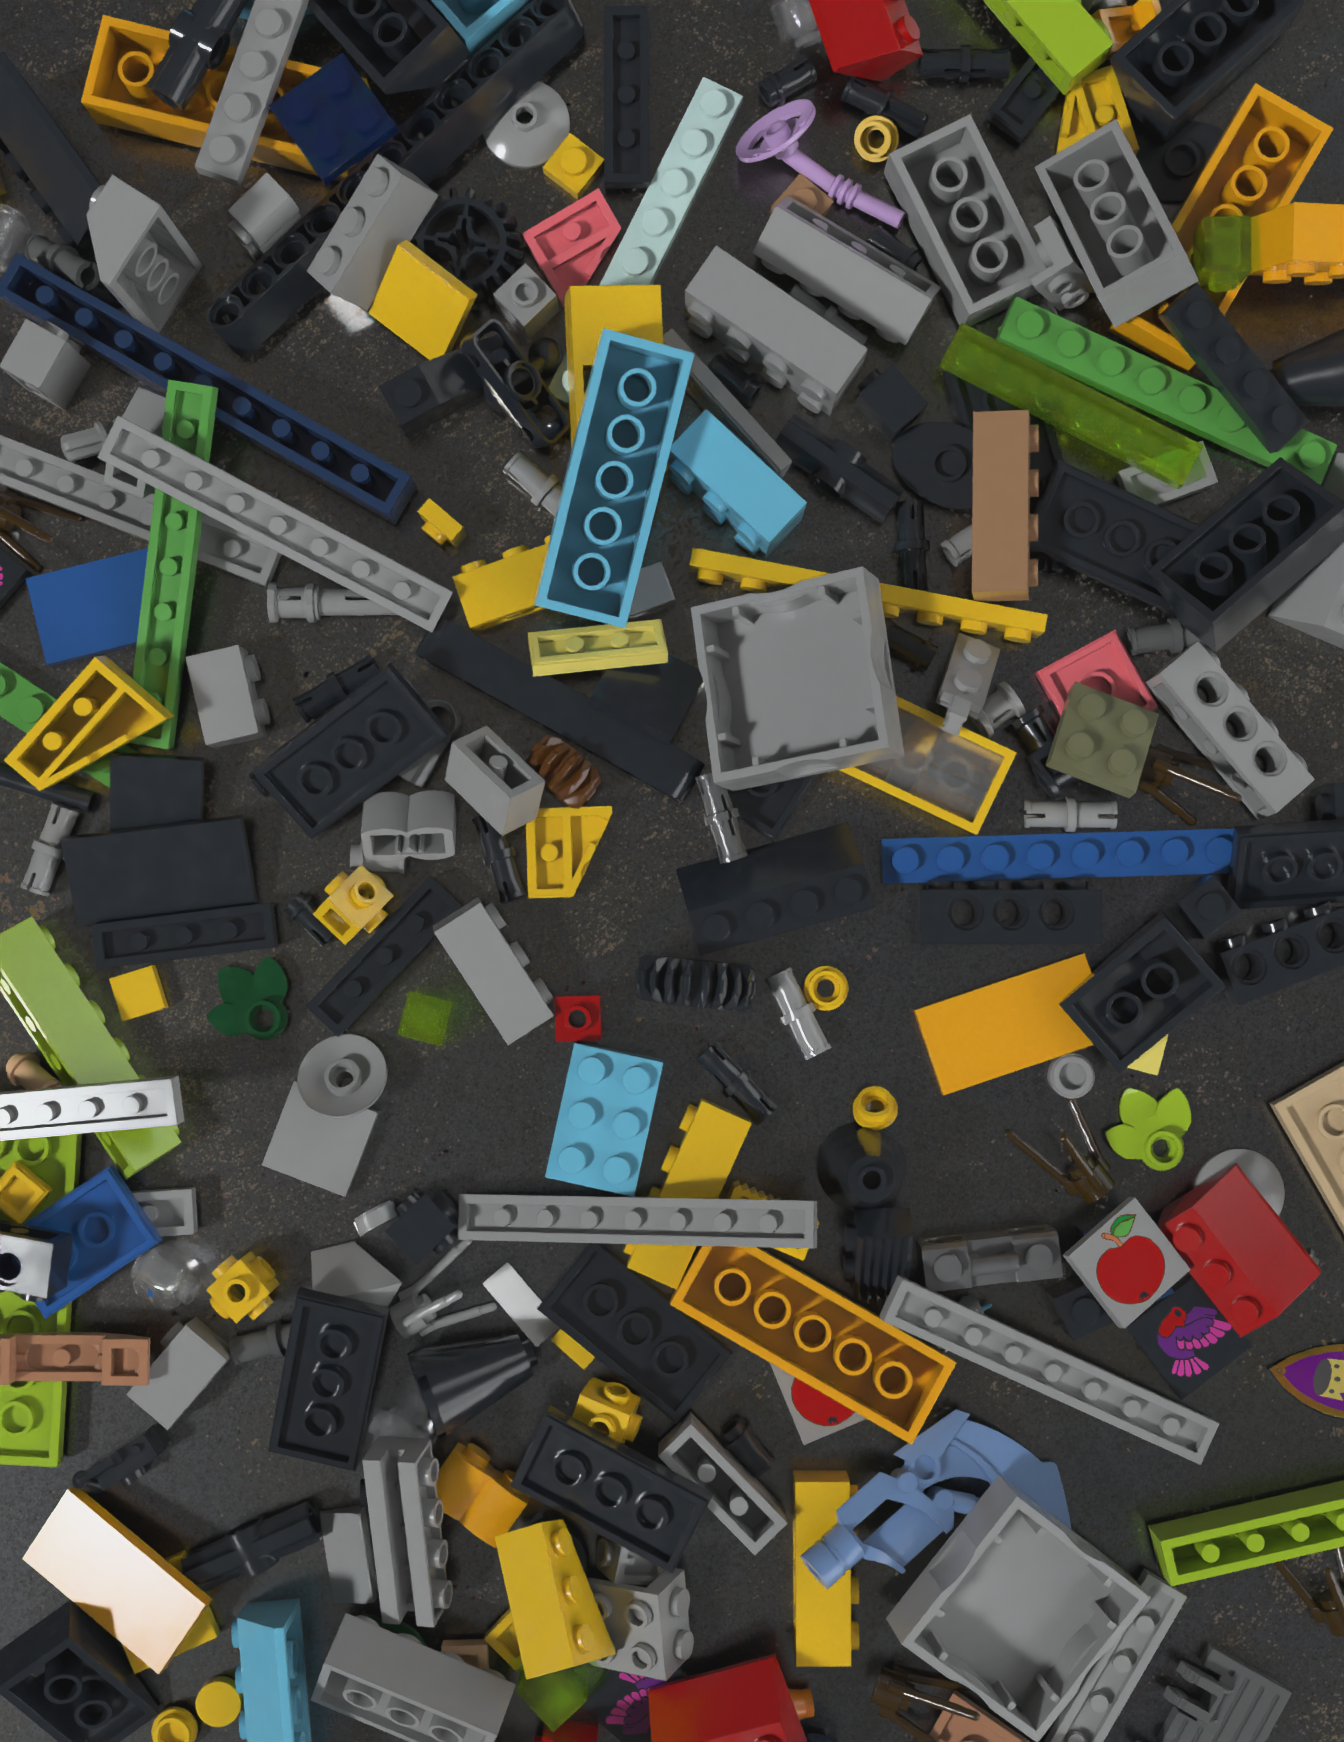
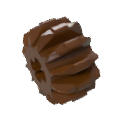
(565, 771)

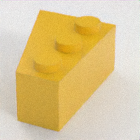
(86, 723)
(551, 1600)

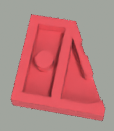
(573, 242)

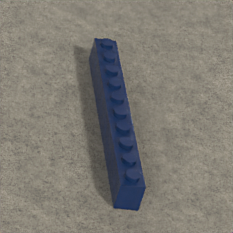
(239, 405)

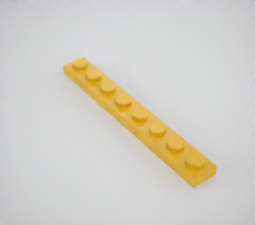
(927, 606)

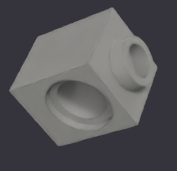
(526, 301)

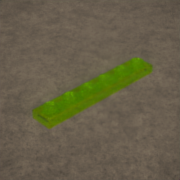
(1071, 406)

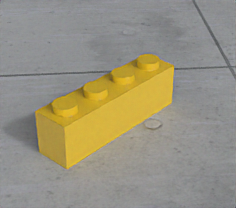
(501, 589)
(693, 1171)
(821, 1615)

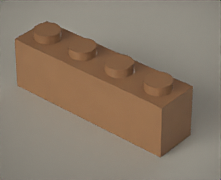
(1002, 505)

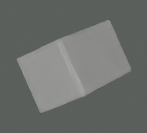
(651, 592)

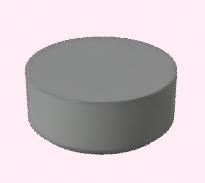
(1071, 1075)
(375, 1218)

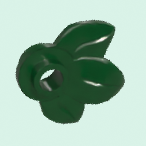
(246, 996)

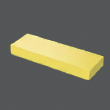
(597, 647)

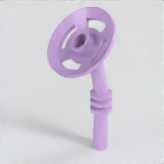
(781, 141)

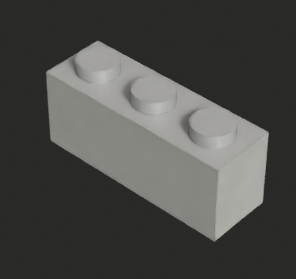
(363, 240)
(495, 969)
(737, 1496)

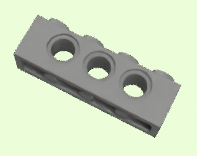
(1206, 727)

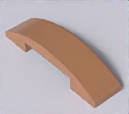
(75, 1357)

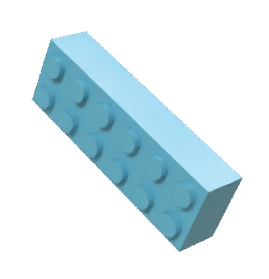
(613, 478)

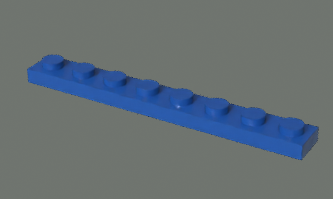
(1056, 856)

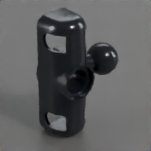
(515, 382)

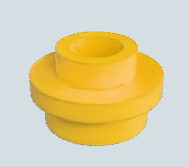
(863, 141)
(840, 988)
(875, 1098)

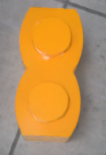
(479, 1493)

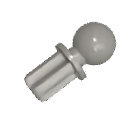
(85, 442)

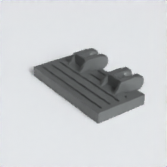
(1235, 1707)

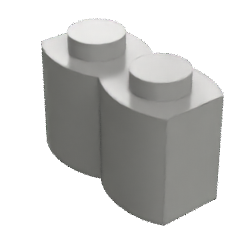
(262, 216)
(409, 826)

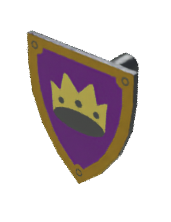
(1315, 1379)

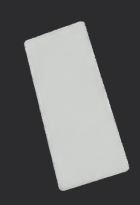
(520, 1303)

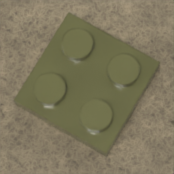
(1102, 740)

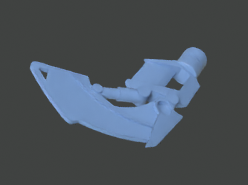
(942, 1452)

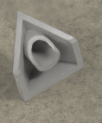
(353, 1274)

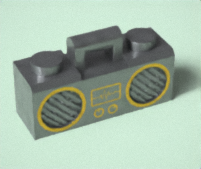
(989, 1257)

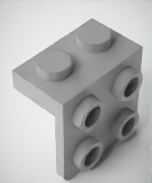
(646, 1625)

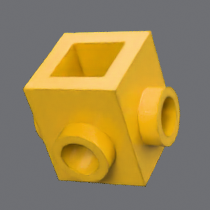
(353, 904)
(255, 1277)
(609, 1409)

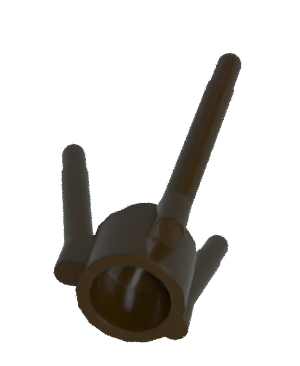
(11, 516)
(1161, 769)
(1088, 1174)
(1331, 1600)
(895, 1691)

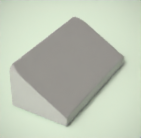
(349, 1555)

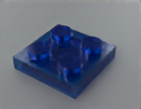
(334, 118)

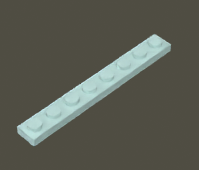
(668, 196)

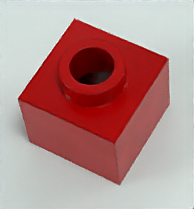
(592, 1009)

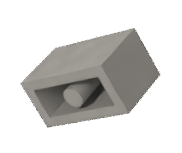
(46, 362)
(228, 696)
(494, 780)
(181, 1371)

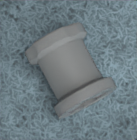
(998, 709)

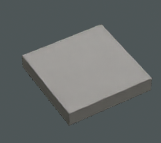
(319, 1147)

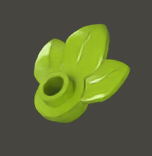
(1147, 1122)

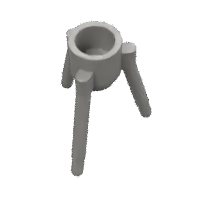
(418, 1314)

